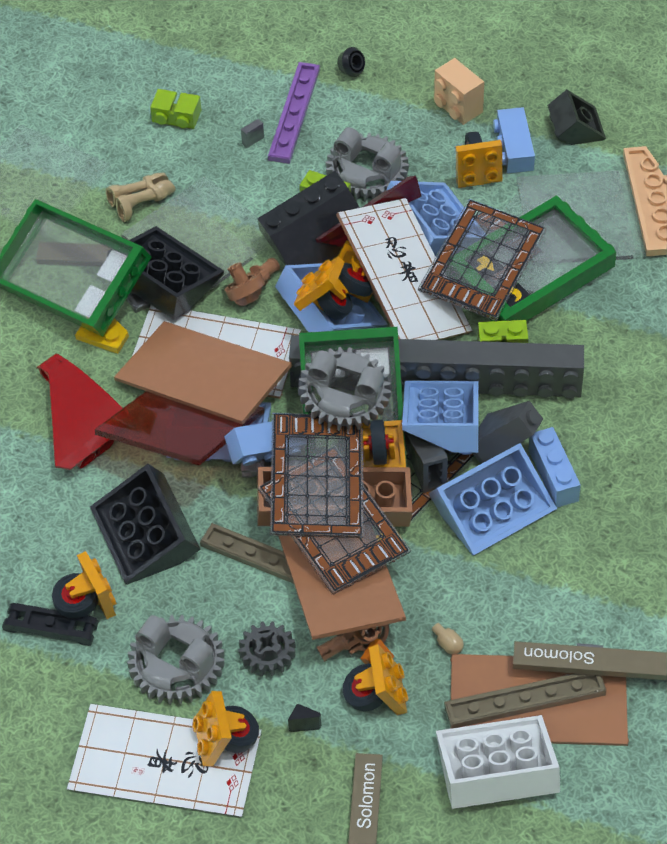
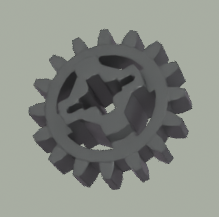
(267, 648)

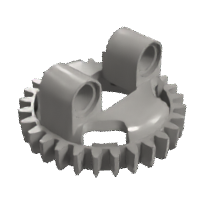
(388, 164)
(336, 405)
(199, 662)

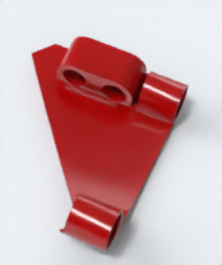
(76, 412)

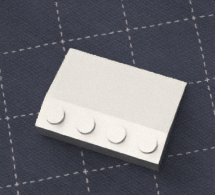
(498, 761)

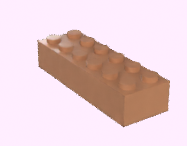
(386, 485)

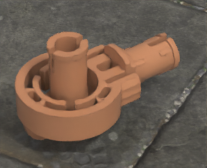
(248, 286)
(352, 641)

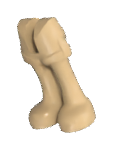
(152, 187)

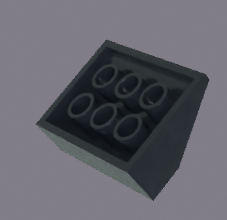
(303, 218)
(174, 275)
(144, 525)

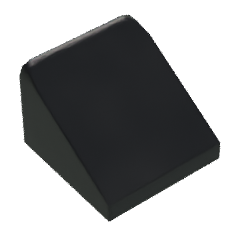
(304, 719)

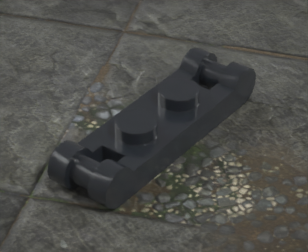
(49, 623)

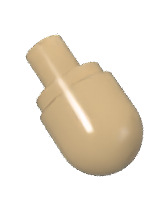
(448, 639)

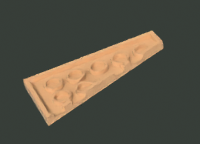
(649, 196)

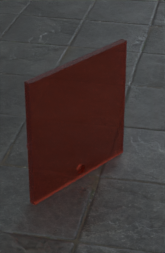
(170, 428)

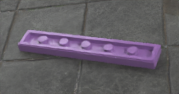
(294, 113)

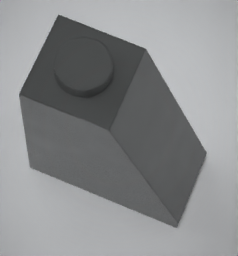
(506, 429)
(427, 461)

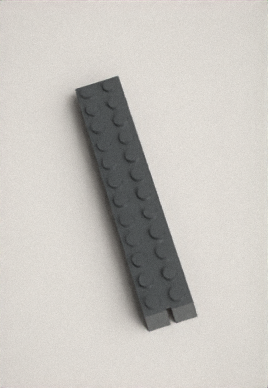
(497, 366)

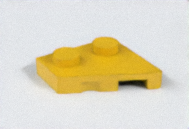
(112, 340)

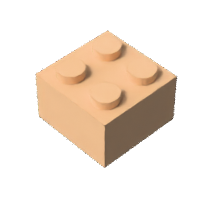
(458, 91)

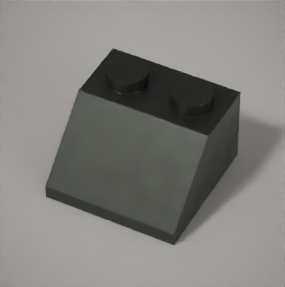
(575, 119)

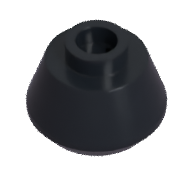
(351, 62)

